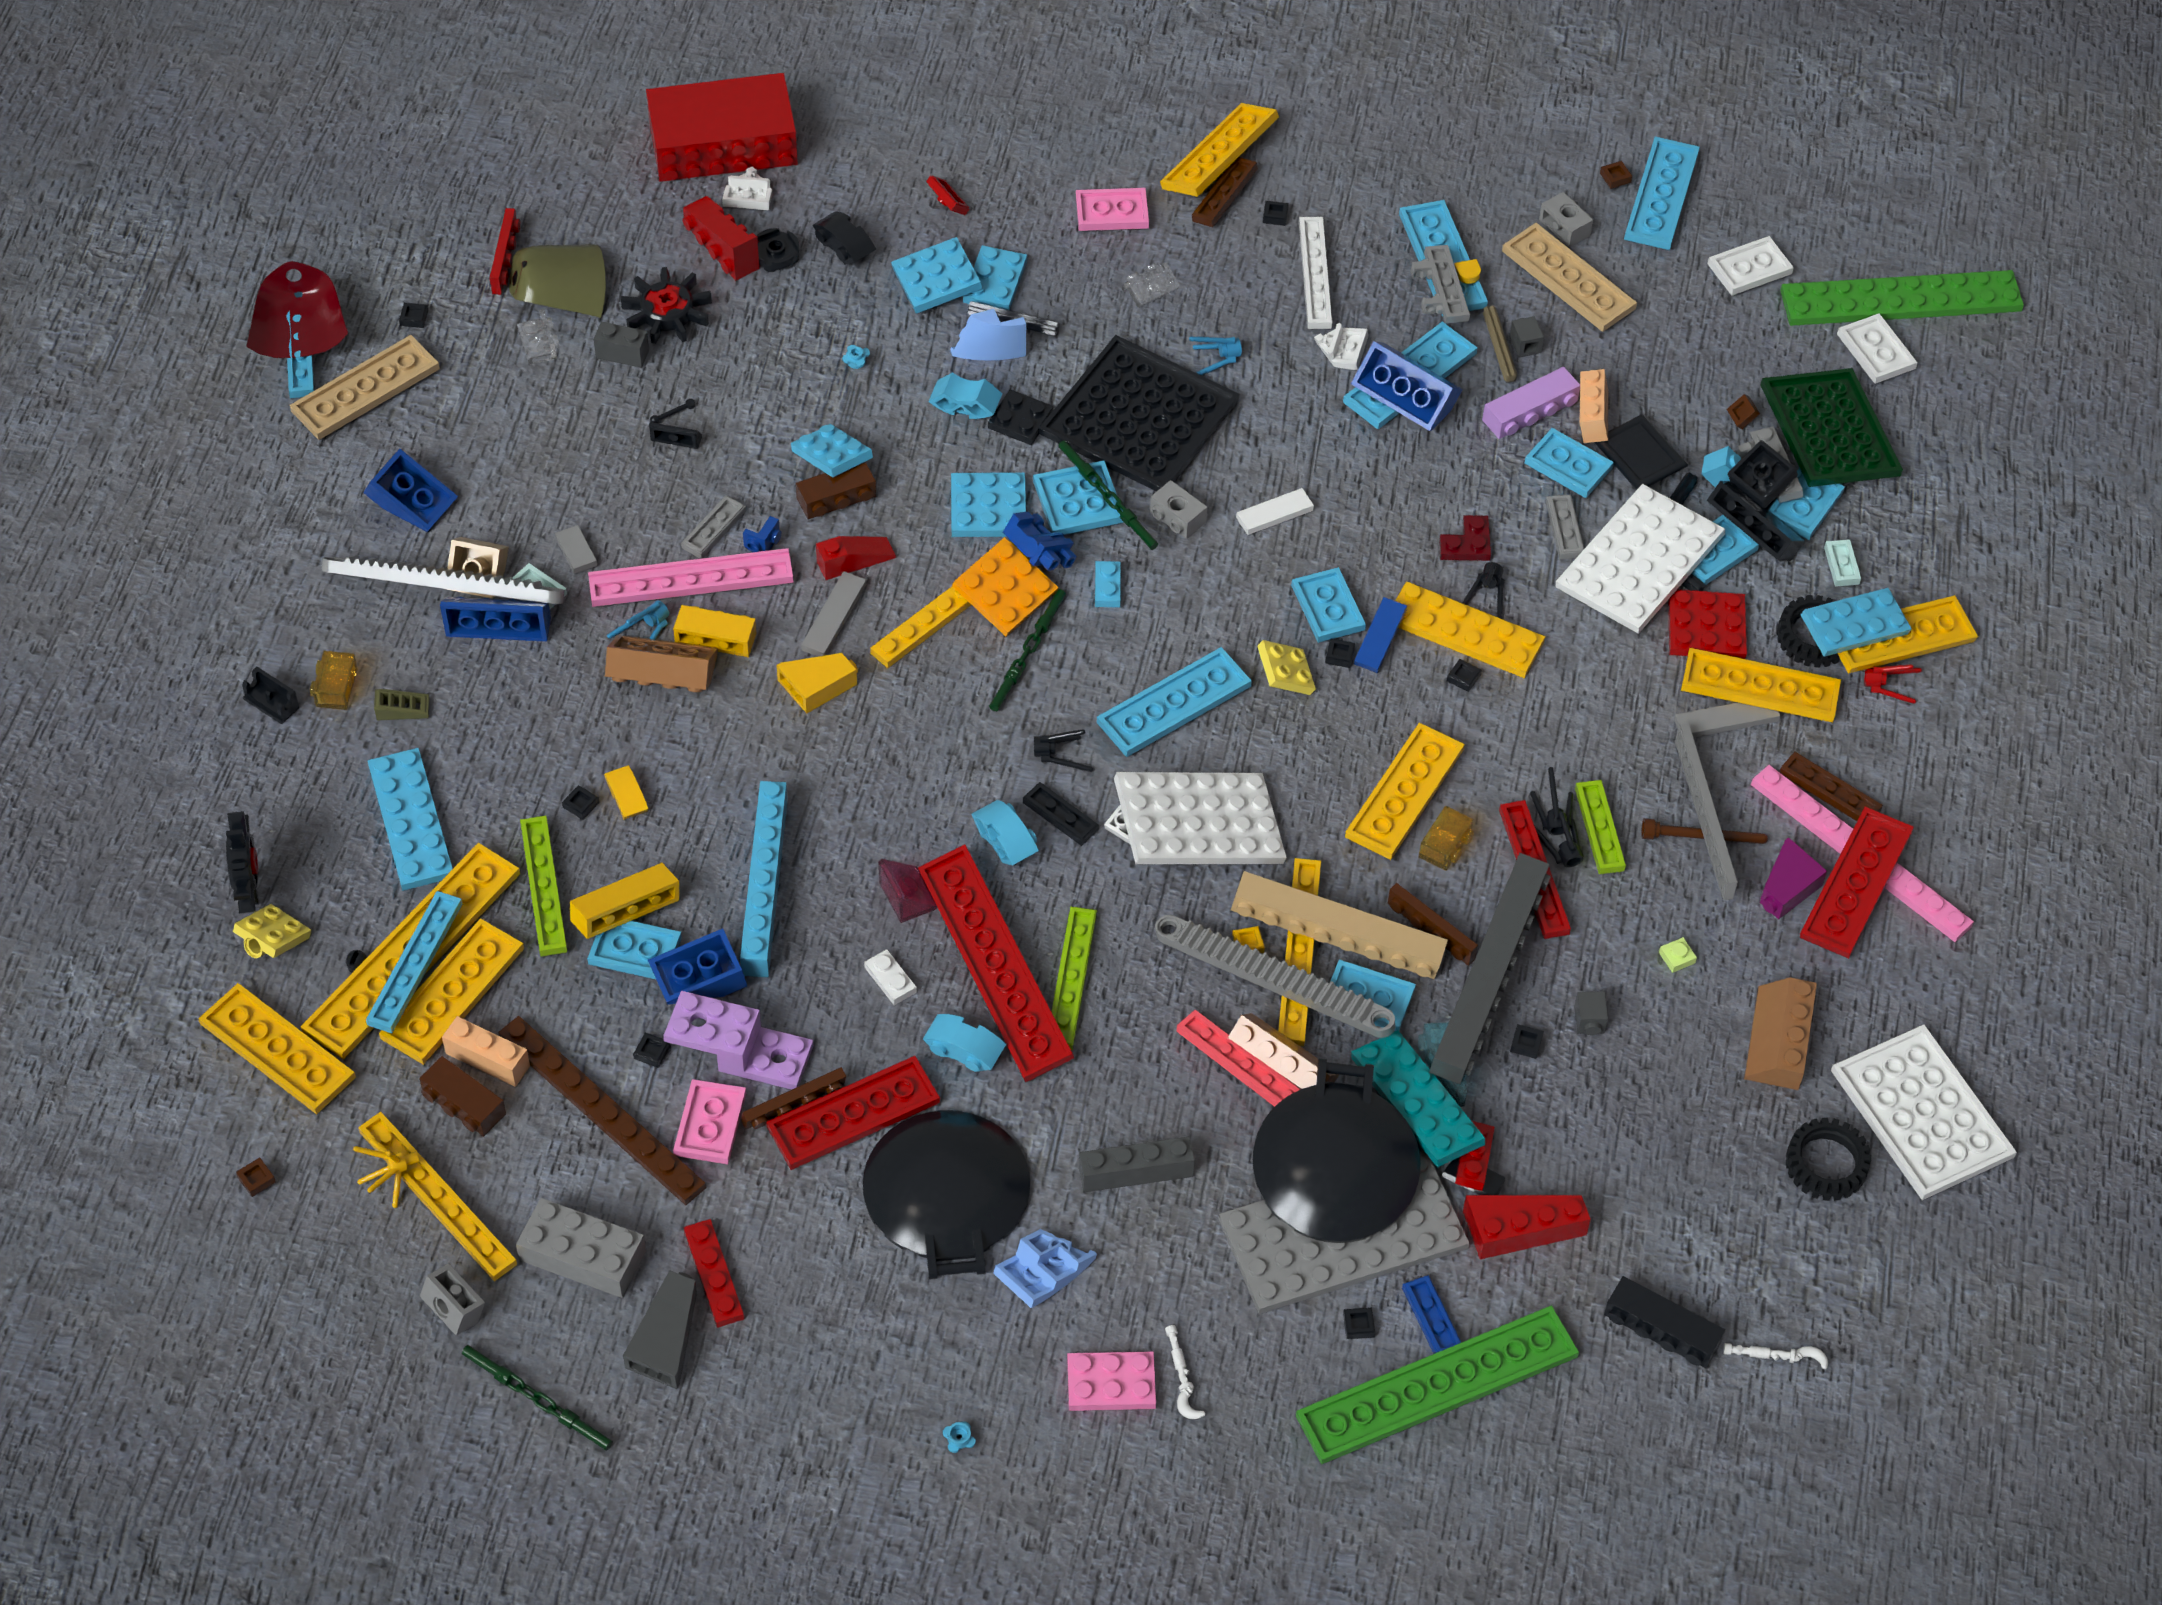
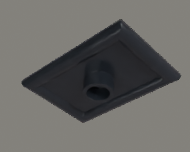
(1641, 452)

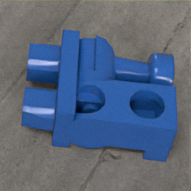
(1039, 543)

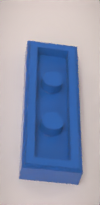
(1380, 635)
(1431, 1314)

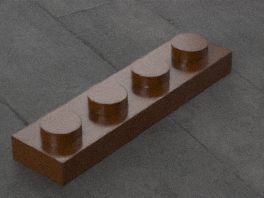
(1224, 192)
(1827, 786)
(1430, 922)
(808, 1092)

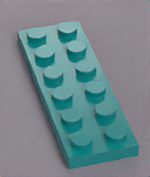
(1419, 1096)

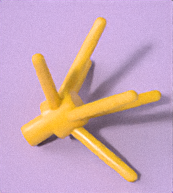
(396, 1165)

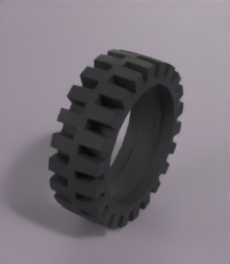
(1792, 643)
(1839, 1134)

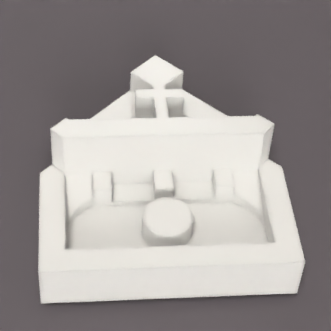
(748, 191)
(1343, 346)

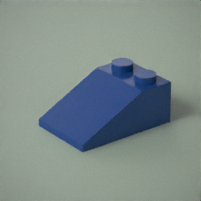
(410, 492)
(699, 967)

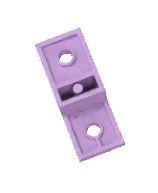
(738, 1040)

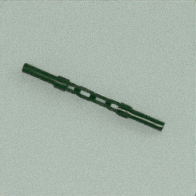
(1127, 515)
(1014, 673)
(566, 1418)

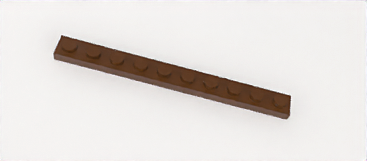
(605, 1112)

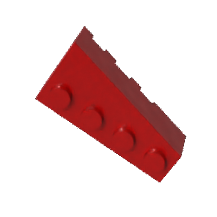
(1523, 1221)

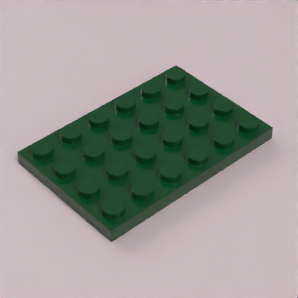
(1831, 427)

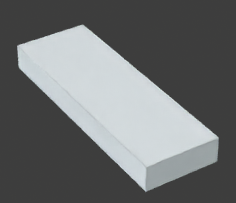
(1274, 511)

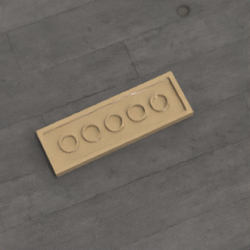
(1569, 277)
(364, 387)

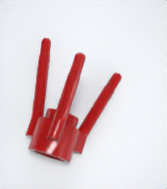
(1877, 676)

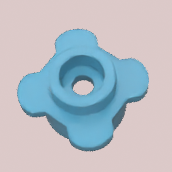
(855, 356)
(953, 1431)

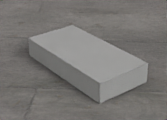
(576, 549)

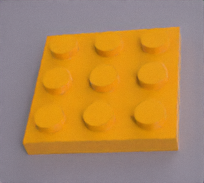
(1005, 586)

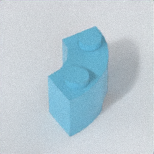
(965, 396)
(1005, 832)
(971, 1046)

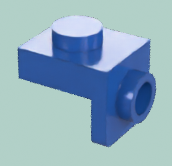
(765, 539)

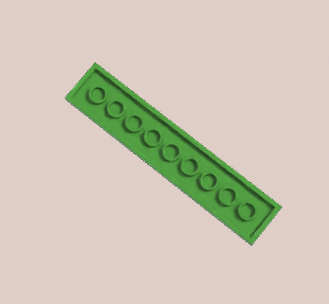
(1901, 297)
(1436, 1384)

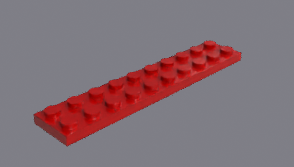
(996, 963)

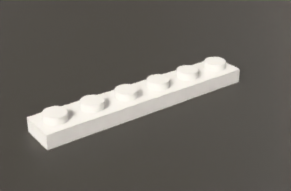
(1315, 273)

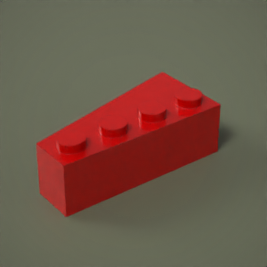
(722, 237)

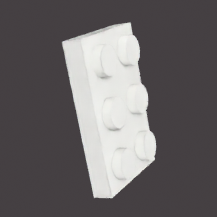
(1750, 265)
(1877, 348)

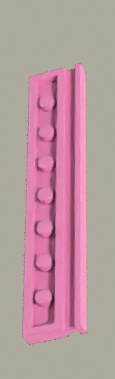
(690, 577)

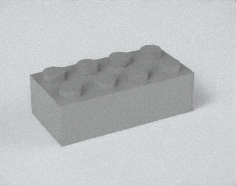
(581, 1247)

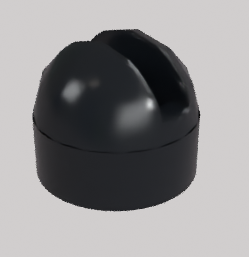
(360, 957)

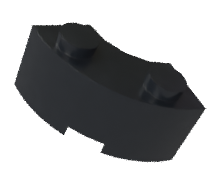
(843, 237)

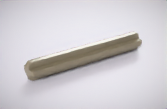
(1500, 344)

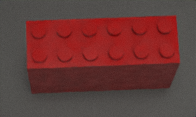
(722, 127)

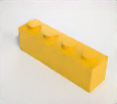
(624, 900)

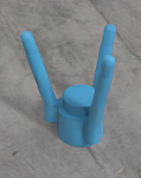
(1228, 348)
(653, 615)

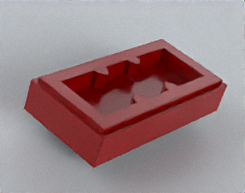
(947, 195)

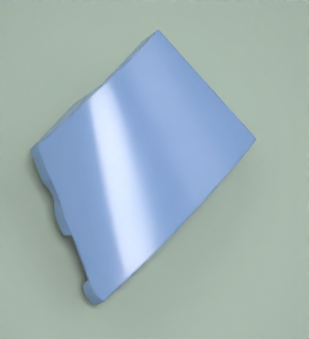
(990, 339)
(1042, 1266)

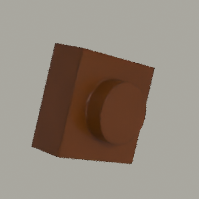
(1616, 174)
(1743, 411)
(255, 1177)

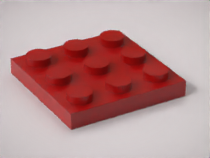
(1707, 623)

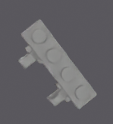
(1449, 295)
(1769, 436)

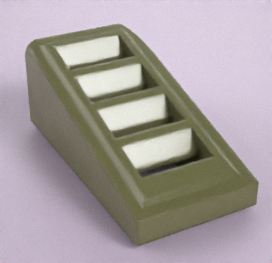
(392, 697)

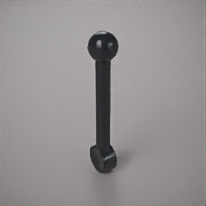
(690, 404)

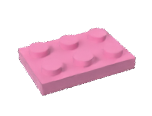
(1112, 209)
(709, 1121)
(1111, 1381)

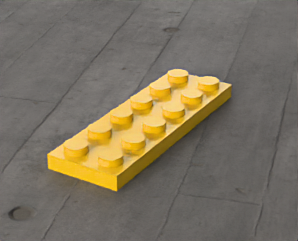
(1219, 149)
(1934, 628)
(1469, 630)
(1761, 685)
(1404, 791)
(453, 989)
(277, 1048)

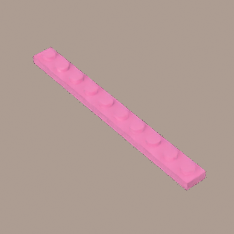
(1836, 833)

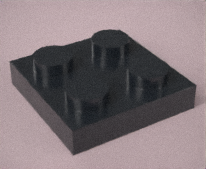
(1019, 417)

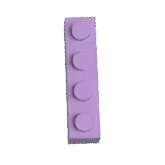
(1531, 403)

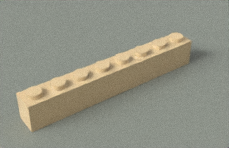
(1339, 925)

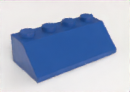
(1406, 386)
(495, 619)

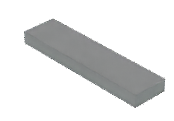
(833, 614)
(1725, 718)

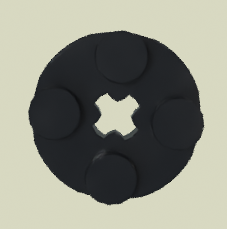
(781, 258)

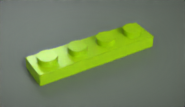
(1600, 827)

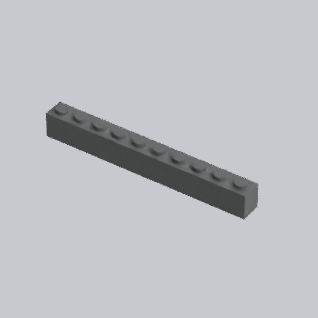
(1489, 969)

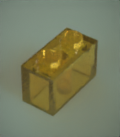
(334, 680)
(1446, 837)

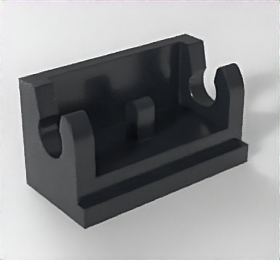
(270, 696)

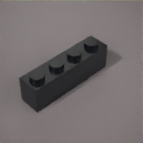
(1756, 521)
(1664, 1322)

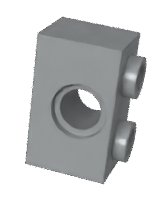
(1566, 219)
(1178, 509)
(452, 1299)

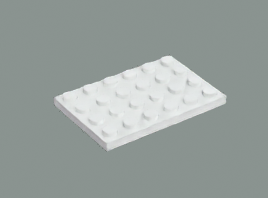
(1640, 558)
(1199, 818)
(1923, 1112)

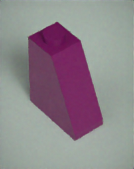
(1791, 880)

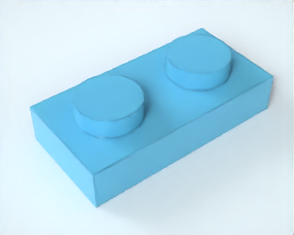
(1107, 584)

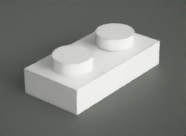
(890, 977)

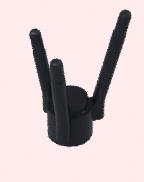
(1490, 579)
(1046, 745)
(1552, 820)
(1569, 850)

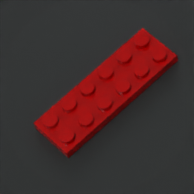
(1856, 882)
(853, 1112)

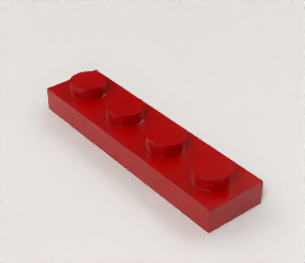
(503, 254)
(713, 1273)

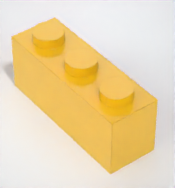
(715, 629)

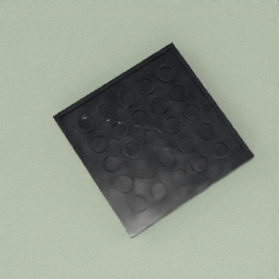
(1139, 414)

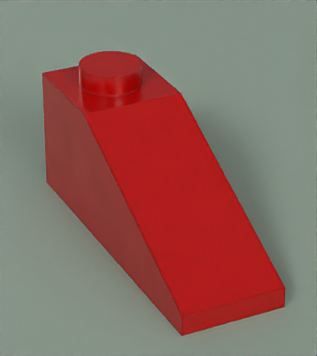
(851, 554)

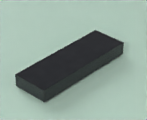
(1060, 813)

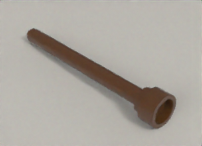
(1653, 829)

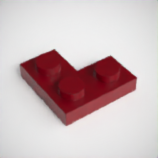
(1471, 545)

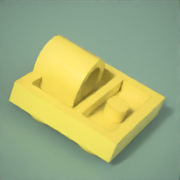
(1286, 667)
(270, 932)

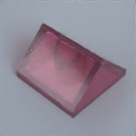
(905, 889)

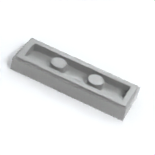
(1564, 526)
(713, 527)

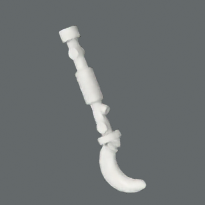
(1764, 1352)
(1185, 1387)

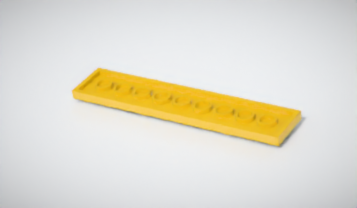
(342, 1018)

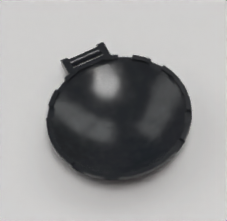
(1336, 1158)
(946, 1188)

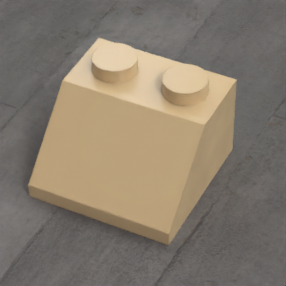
(477, 557)

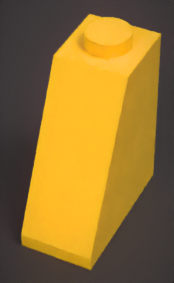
(817, 679)

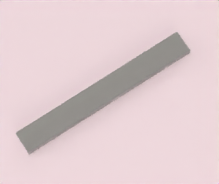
(1706, 812)

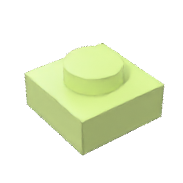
(1677, 955)

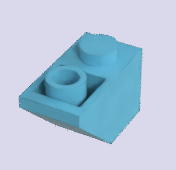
(1718, 464)

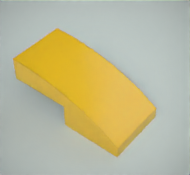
(626, 792)

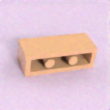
(1594, 406)
(486, 1051)

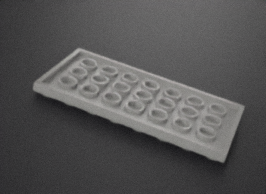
(1290, 1267)

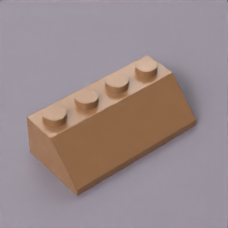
(660, 663)
(1781, 1033)

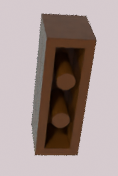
(827, 493)
(462, 1096)

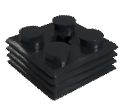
(1762, 459)

